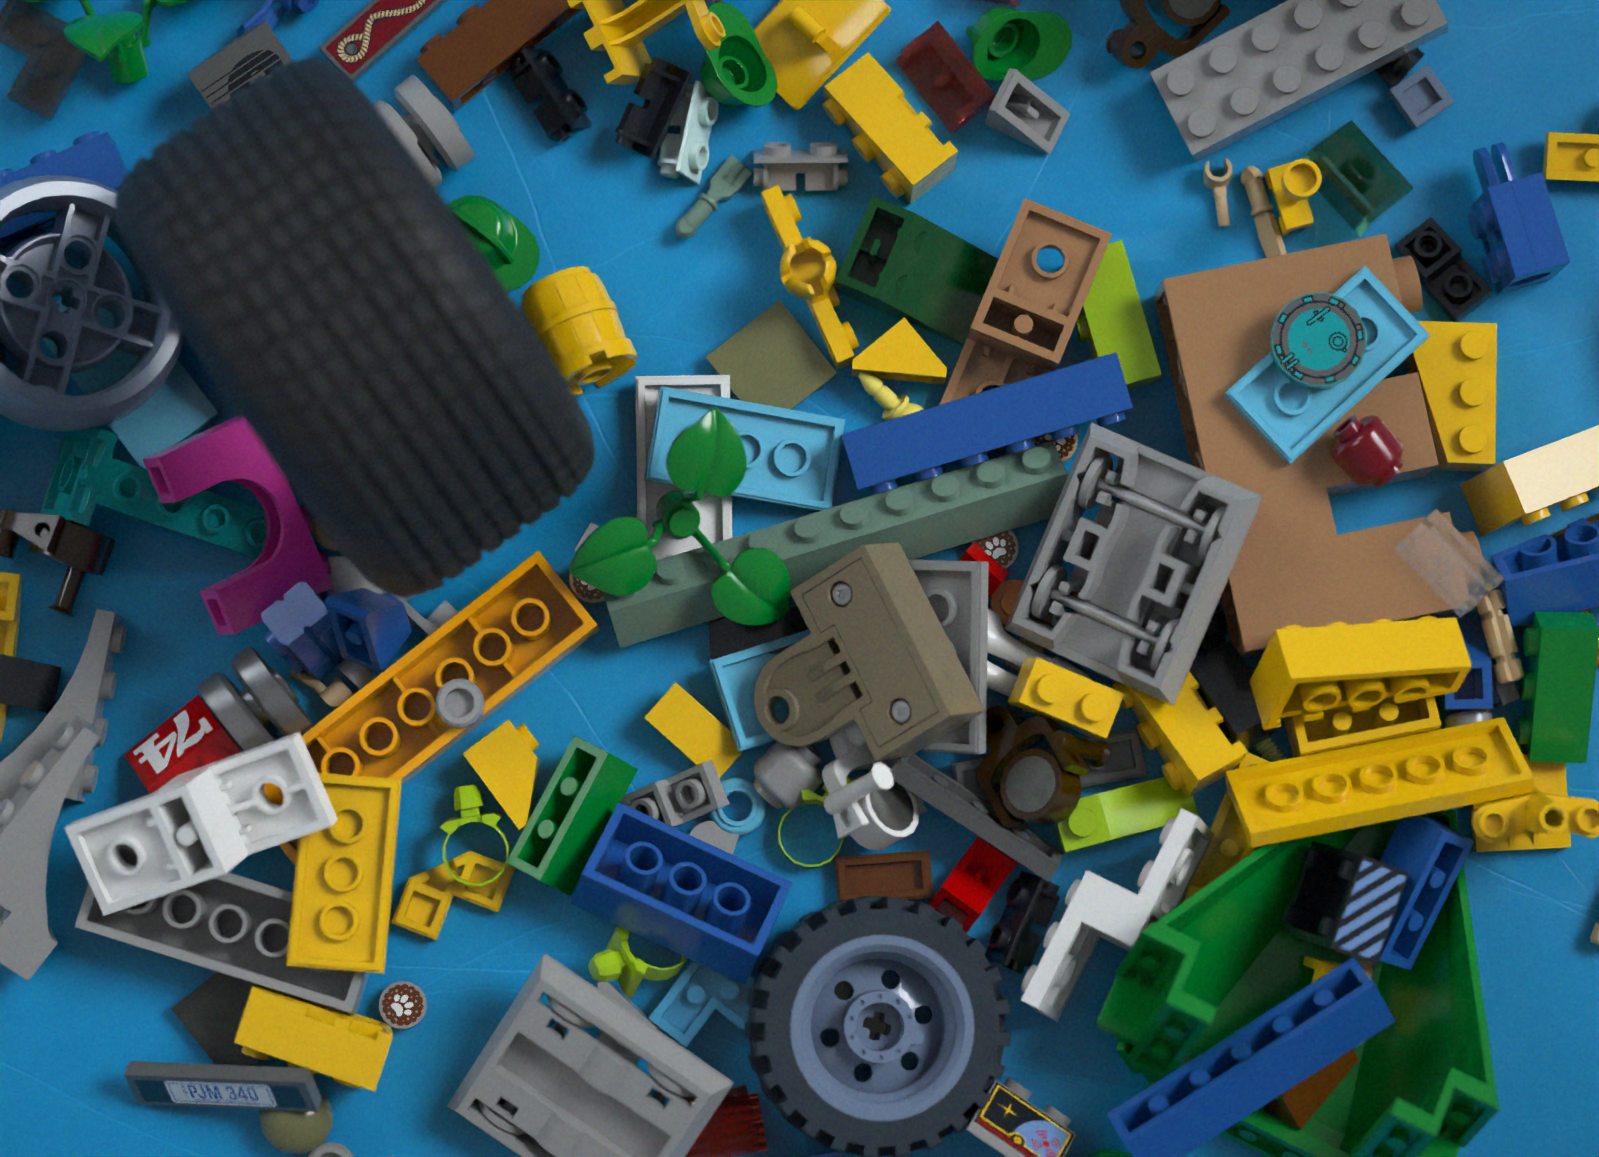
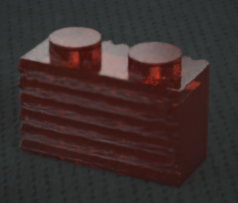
(733, 1128)

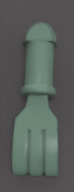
(723, 186)

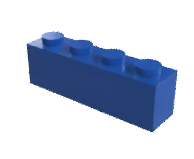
(1550, 573)

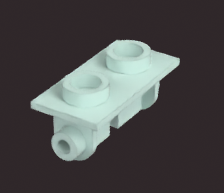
(689, 150)

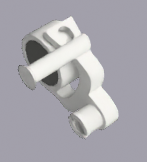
(873, 807)

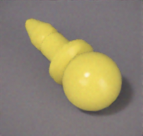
(886, 398)

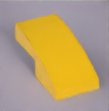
(693, 729)

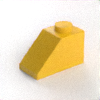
(508, 768)

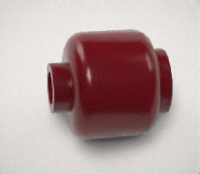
(1367, 450)

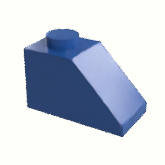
(368, 626)

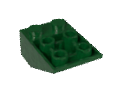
(915, 271)

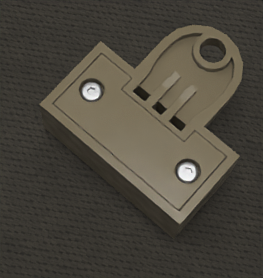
(868, 661)

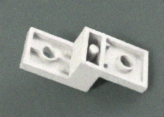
(201, 824)
(1114, 913)

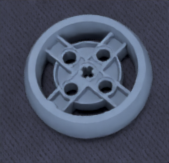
(141, 328)

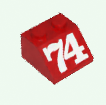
(182, 744)

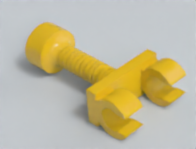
(1292, 187)

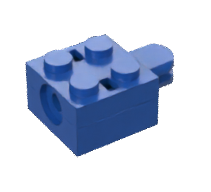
(1515, 224)

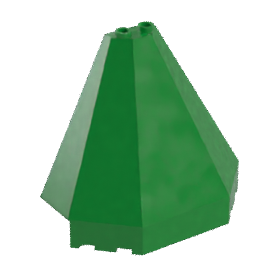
(1225, 962)

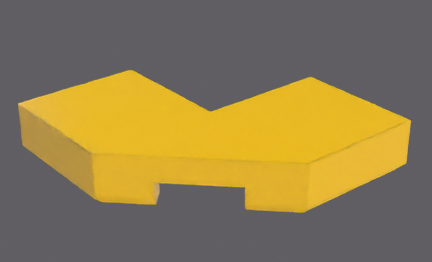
(432, 892)

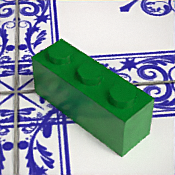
(1558, 687)
(571, 815)

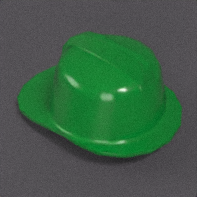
(1018, 40)
(737, 68)
(500, 238)

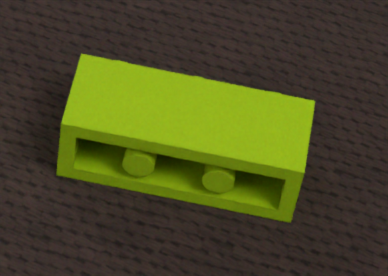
(1115, 320)

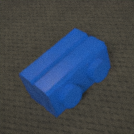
(302, 631)

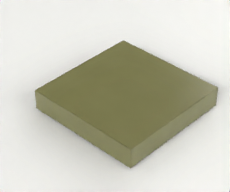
(772, 361)

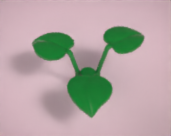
(115, 37)
(701, 460)

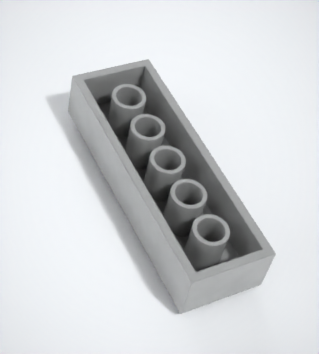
(1286, 63)
(228, 928)

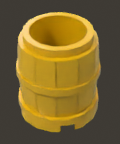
(579, 327)

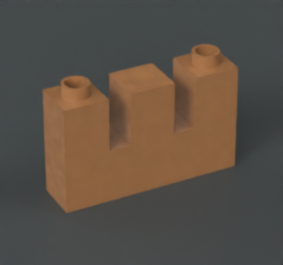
(1292, 558)

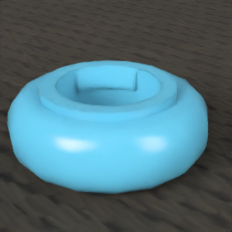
(757, 812)

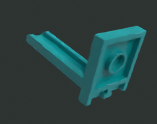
(90, 477)

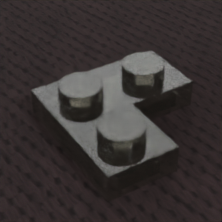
(50, 61)

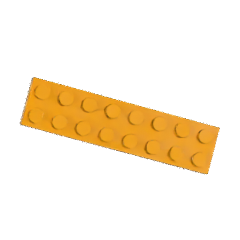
(495, 642)

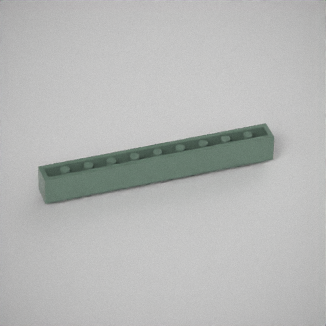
(919, 516)

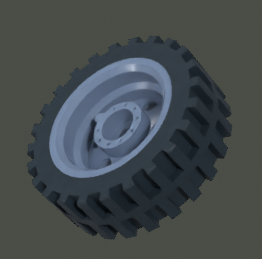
(955, 1050)

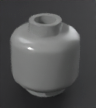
(785, 772)

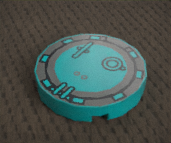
(1317, 340)

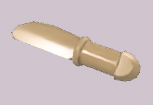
(1264, 218)

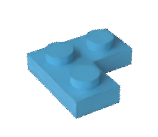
(696, 997)

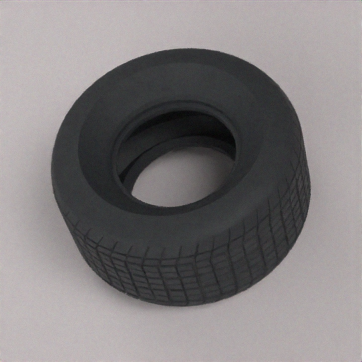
(355, 327)

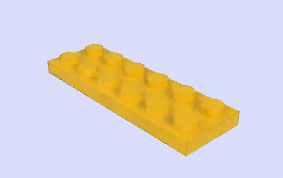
(1378, 782)

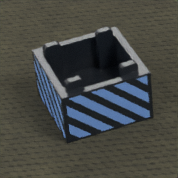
(1344, 902)

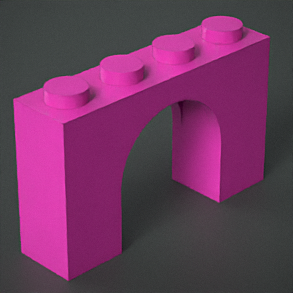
(289, 550)

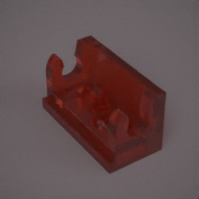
(945, 78)

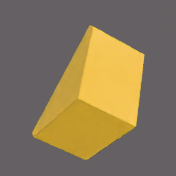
(901, 357)

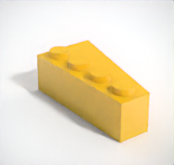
(1357, 666)

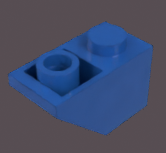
(1476, 688)

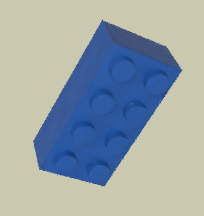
(681, 893)

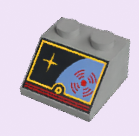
(1017, 1126)

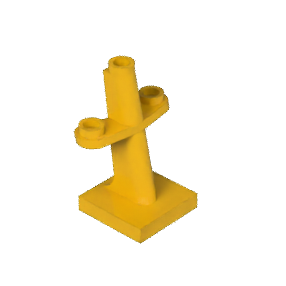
(622, 29)
(1535, 818)

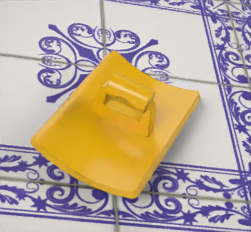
(813, 39)

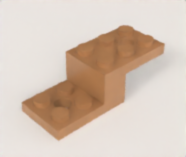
(1026, 310)

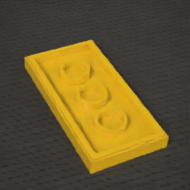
(347, 878)

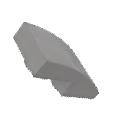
(681, 796)

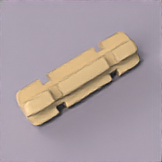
(1500, 637)

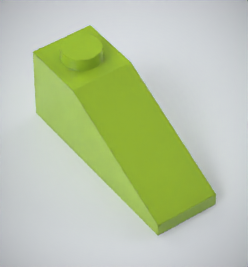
(1121, 814)

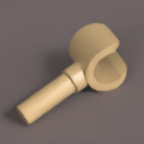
(1219, 185)
(333, 695)

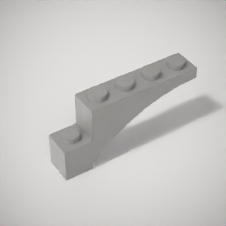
(84, 696)
(25, 844)

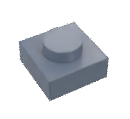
(1420, 97)

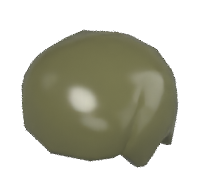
(297, 1130)

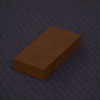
(886, 874)

